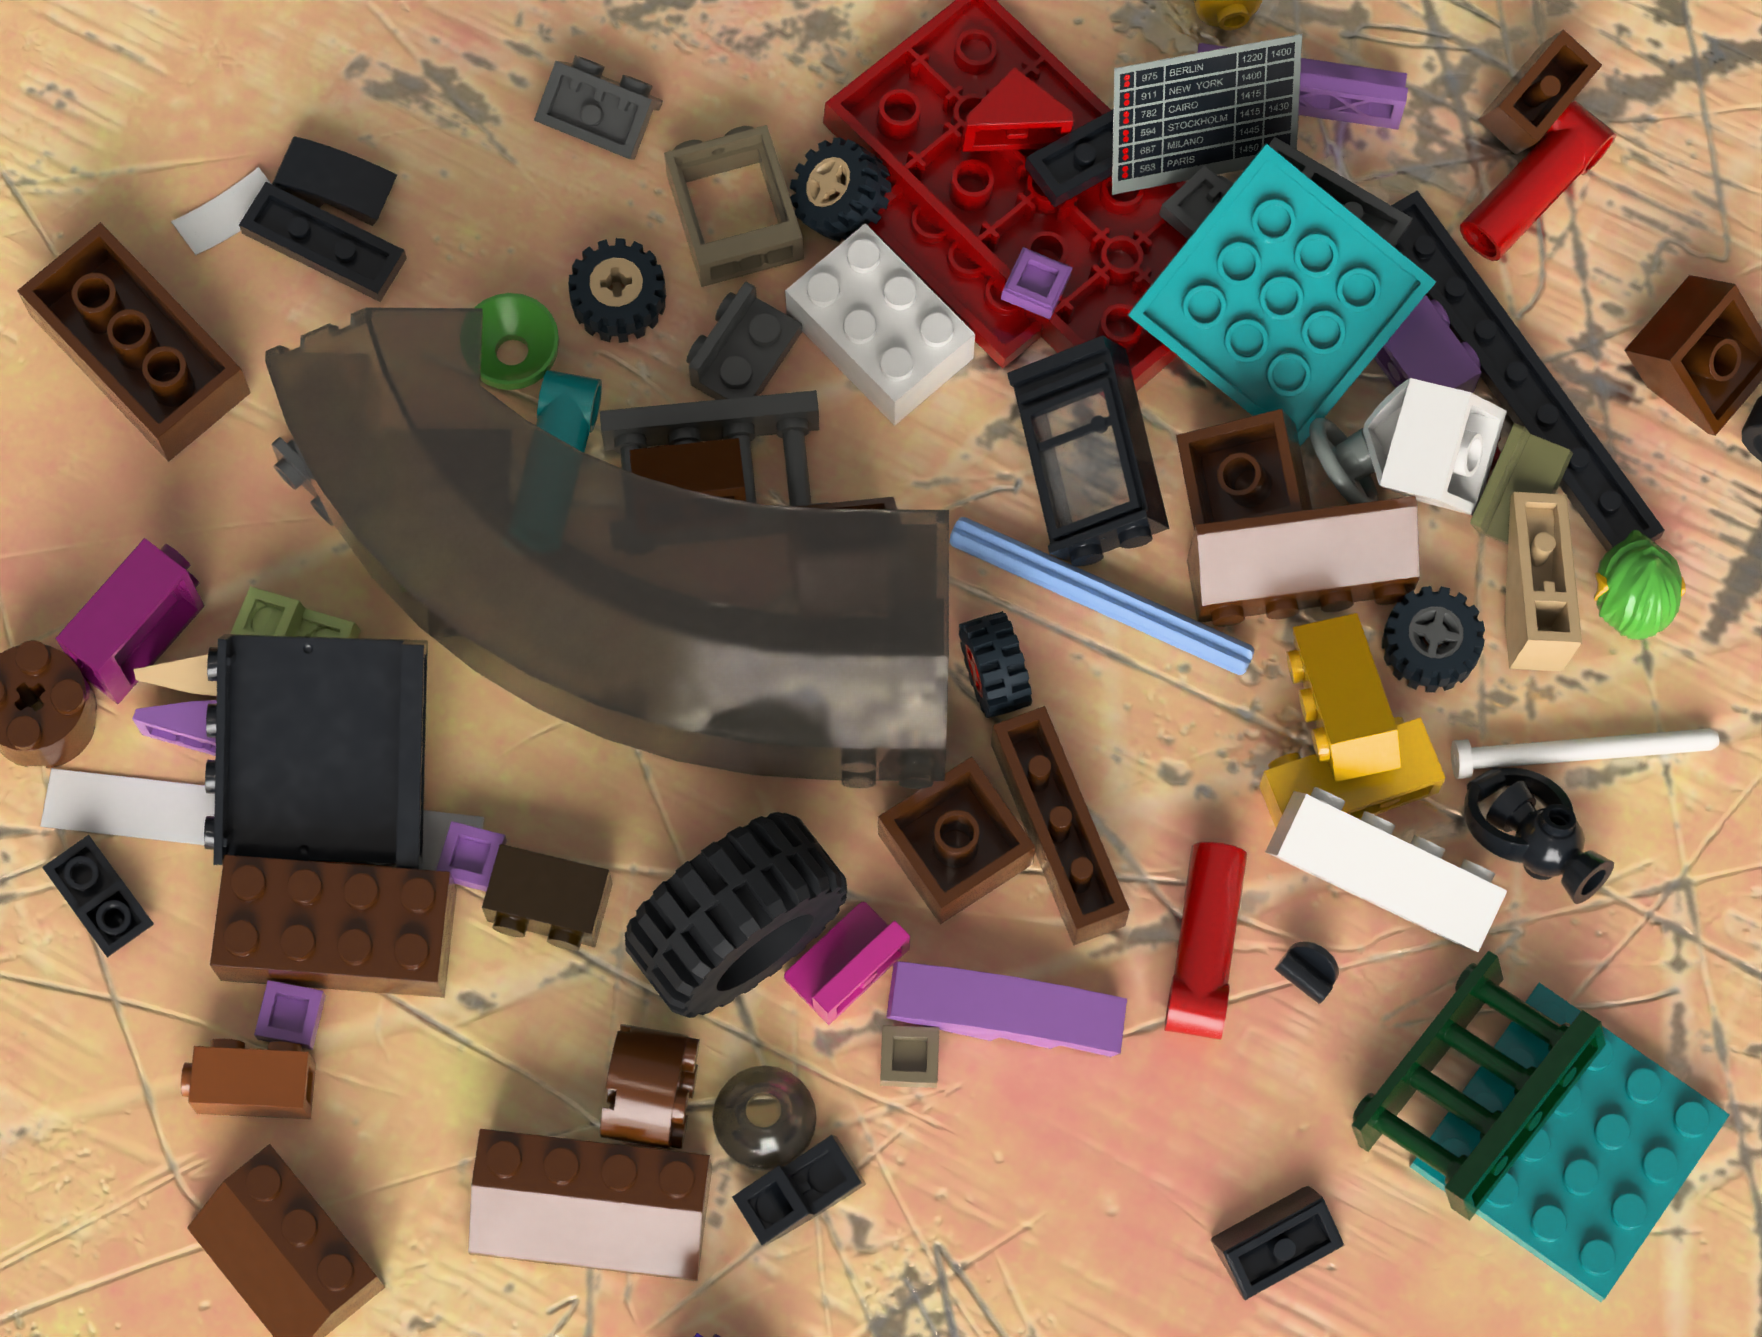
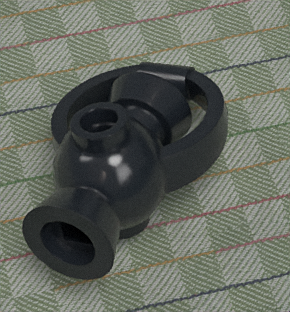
(1545, 839)

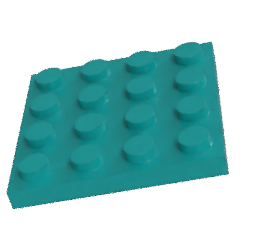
(1281, 294)
(1598, 1164)

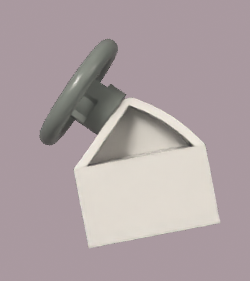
(1419, 444)

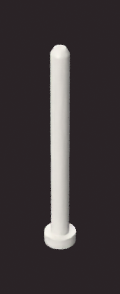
(1466, 758)

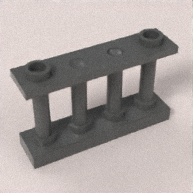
(783, 414)

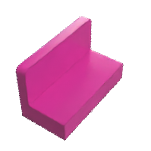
(847, 961)

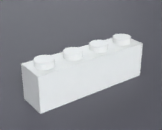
(1387, 870)

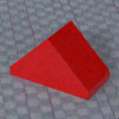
(1015, 117)

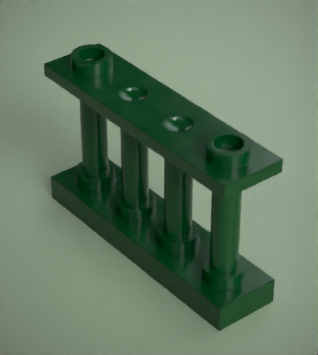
(1501, 1133)

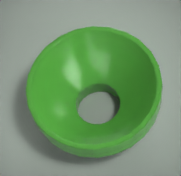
(520, 319)

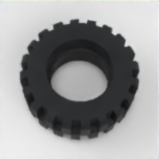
(735, 914)

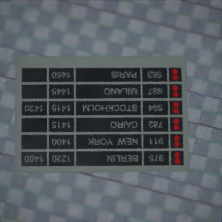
(1203, 111)

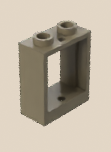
(750, 250)

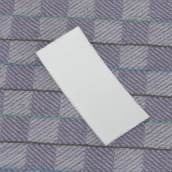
(220, 216)

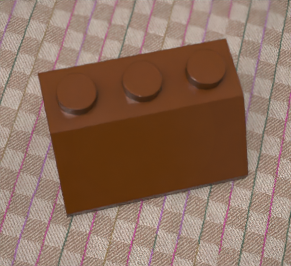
(283, 1250)

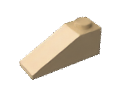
(1540, 584)

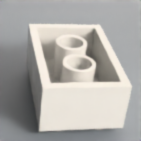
(880, 324)

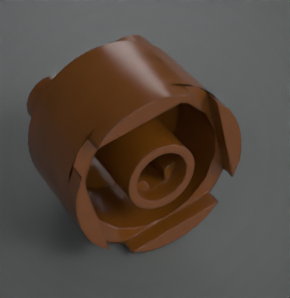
(68, 711)
(649, 1087)

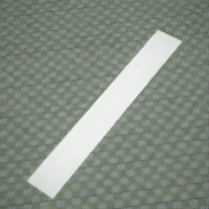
(172, 810)

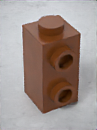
(250, 1081)

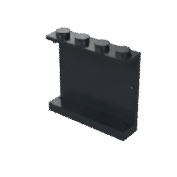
(317, 749)

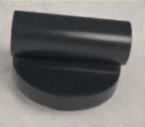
(1309, 969)

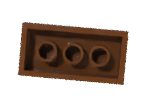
(134, 341)
(334, 926)

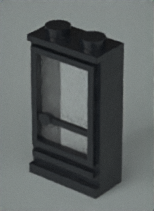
(1089, 451)

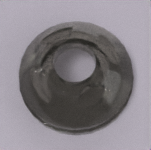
(771, 1145)

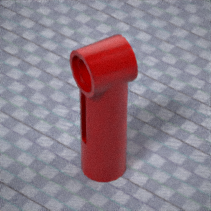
(1565, 152)
(1206, 940)

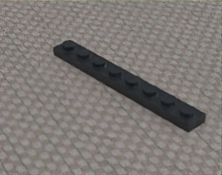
(1522, 380)

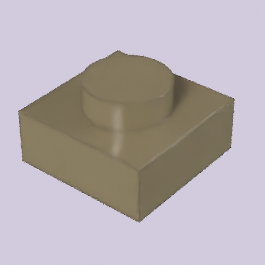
(909, 1056)

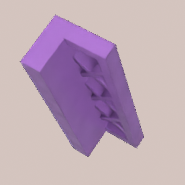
(1348, 92)

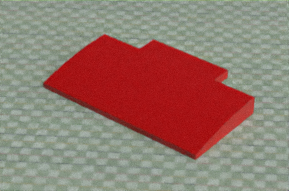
(971, 213)

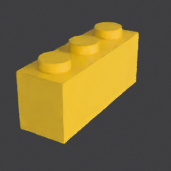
(1344, 698)
(1375, 793)

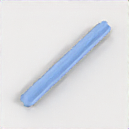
(1101, 596)

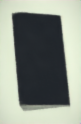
(1277, 1241)

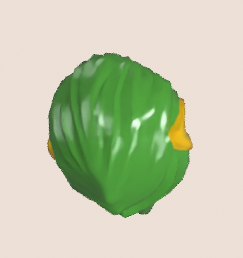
(1638, 587)

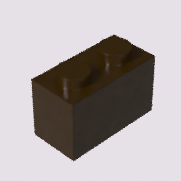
(546, 897)

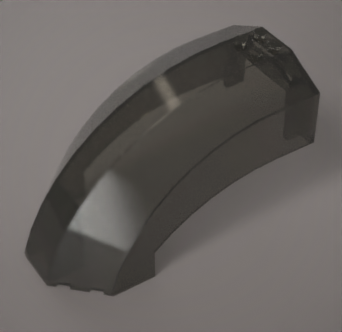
(615, 596)

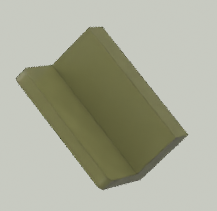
(1523, 466)

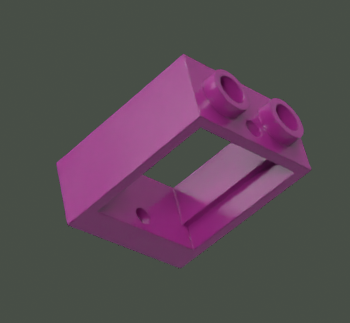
(132, 618)

